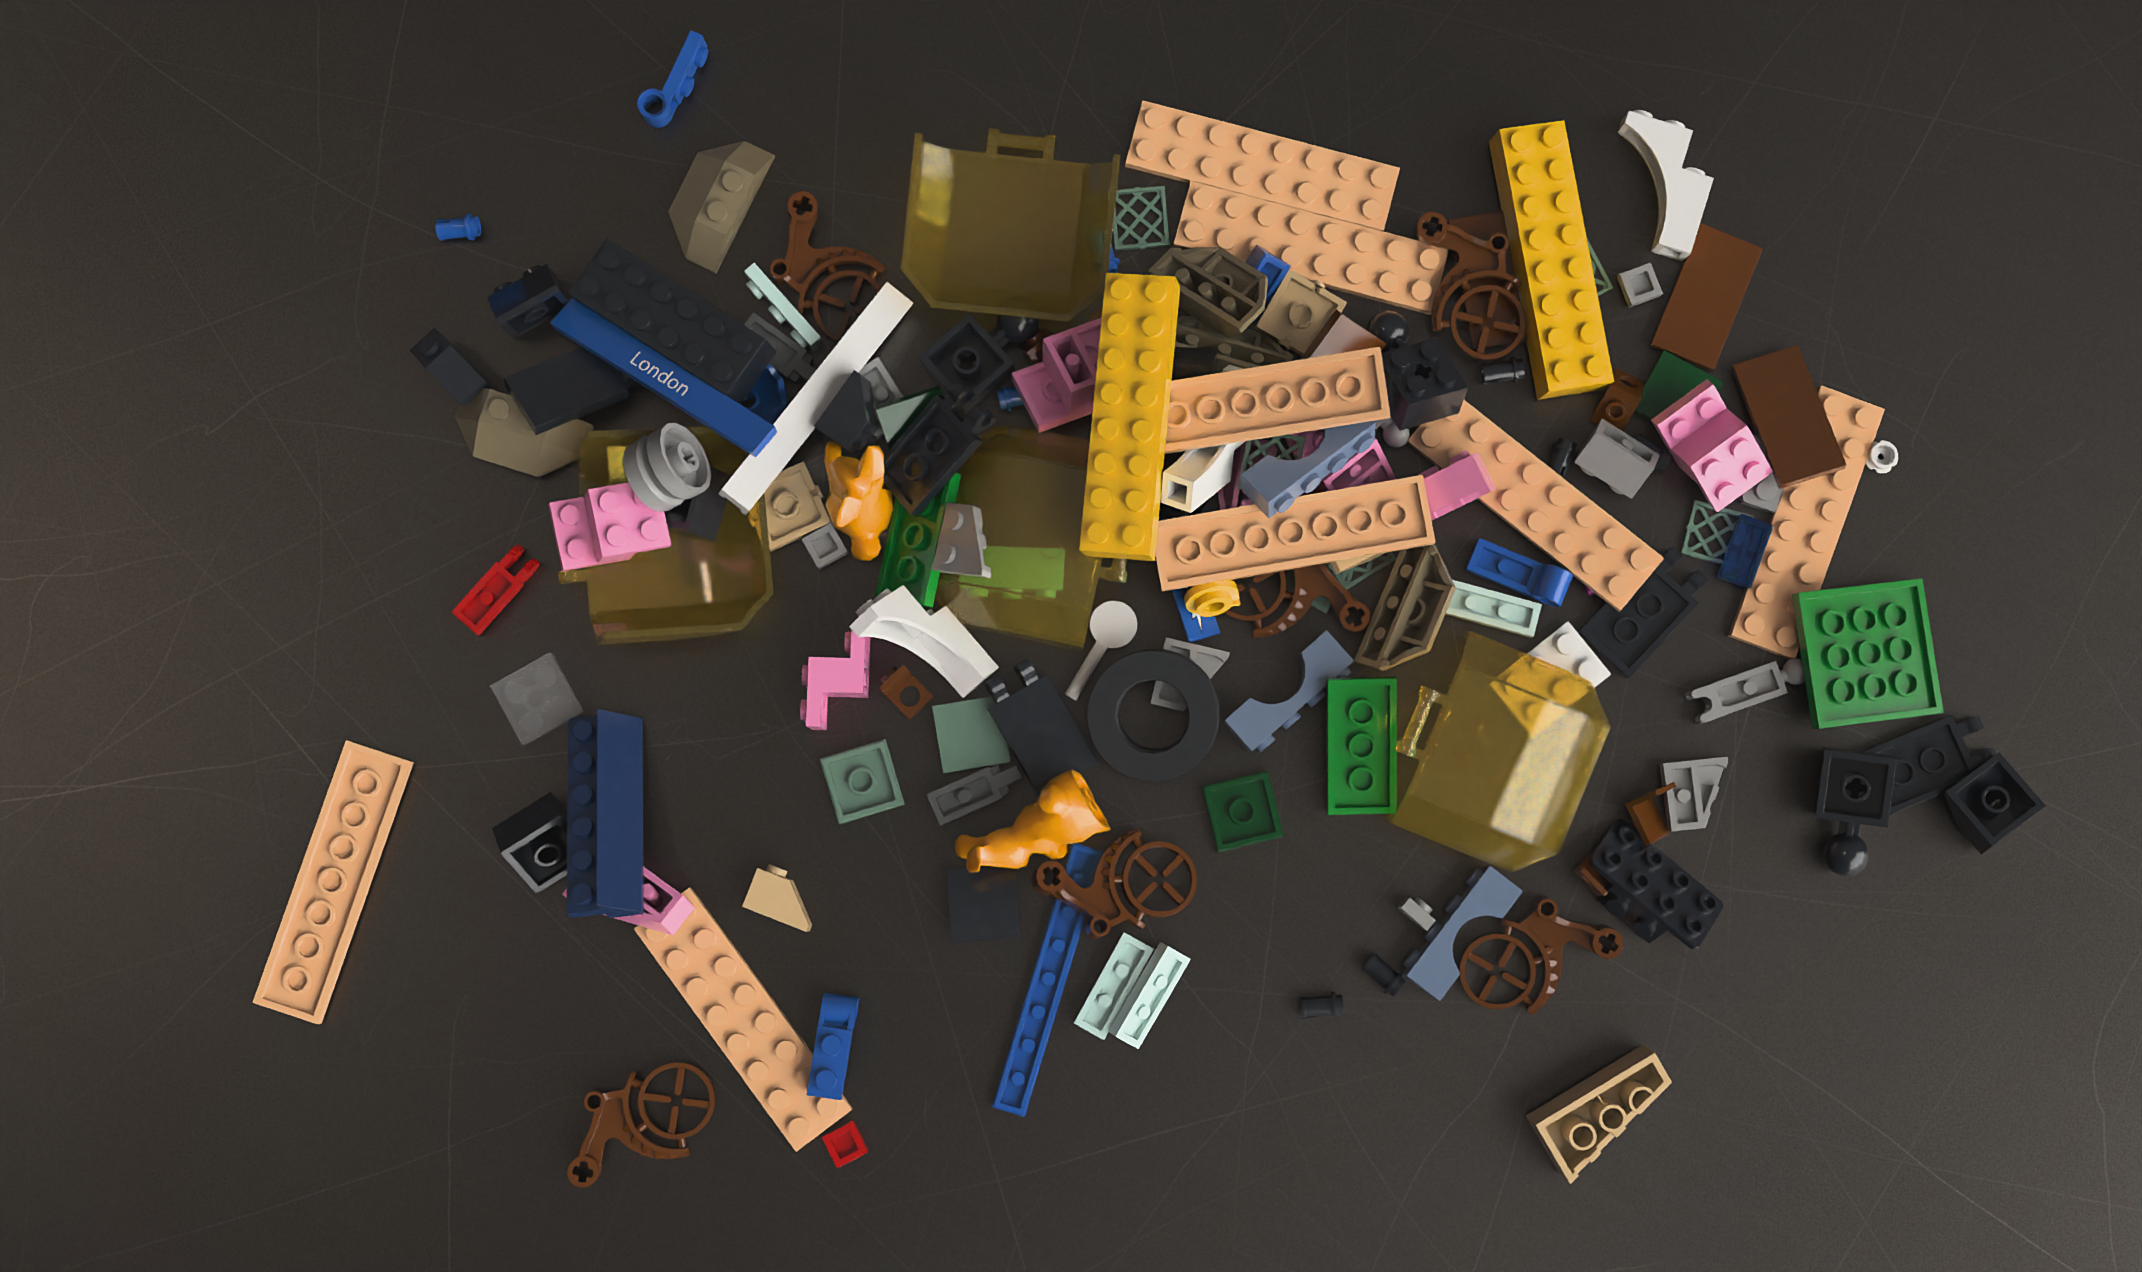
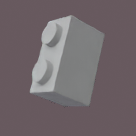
(1616, 459)

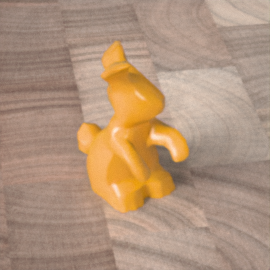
(858, 498)
(1059, 817)

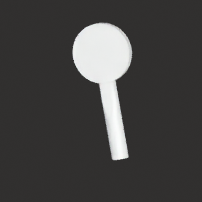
(1112, 626)

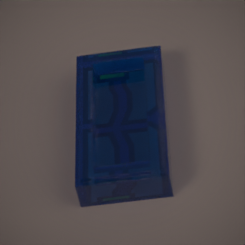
(1744, 551)

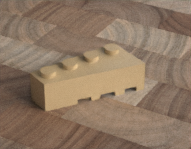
(1597, 1110)

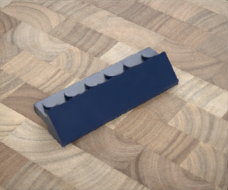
(605, 815)

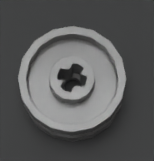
(667, 467)

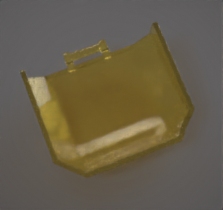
(1008, 229)
(1032, 525)
(682, 588)
(1502, 756)

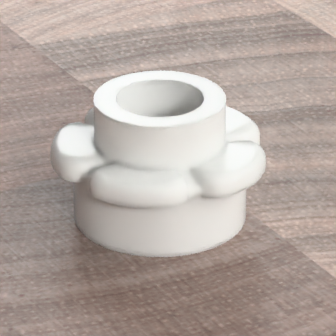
(1890, 457)

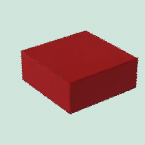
(845, 1144)

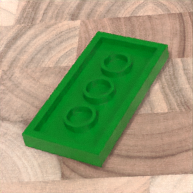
(913, 546)
(1361, 745)

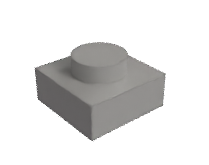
(1639, 285)
(825, 546)
(1417, 912)

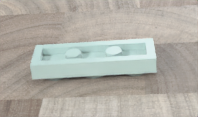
(782, 309)
(1494, 609)
(1113, 985)
(1149, 995)

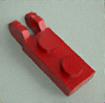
(494, 591)

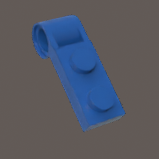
(678, 83)
(1519, 573)
(832, 1046)

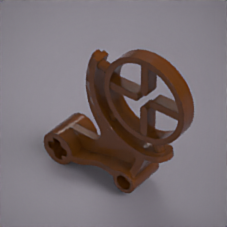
(1475, 261)
(805, 264)
(1309, 584)
(1100, 900)
(1549, 935)
(615, 1120)

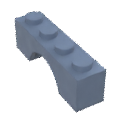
(1277, 482)
(1257, 721)
(1434, 965)

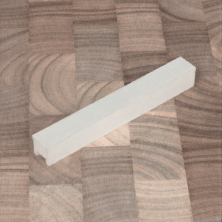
(812, 400)

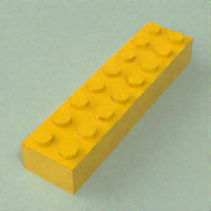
(1551, 259)
(1130, 416)

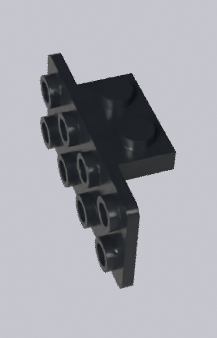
(1651, 889)

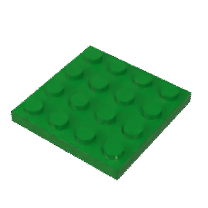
(1867, 653)

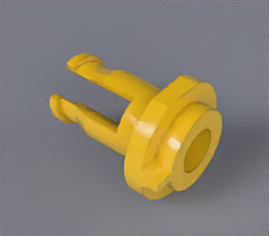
(1212, 598)

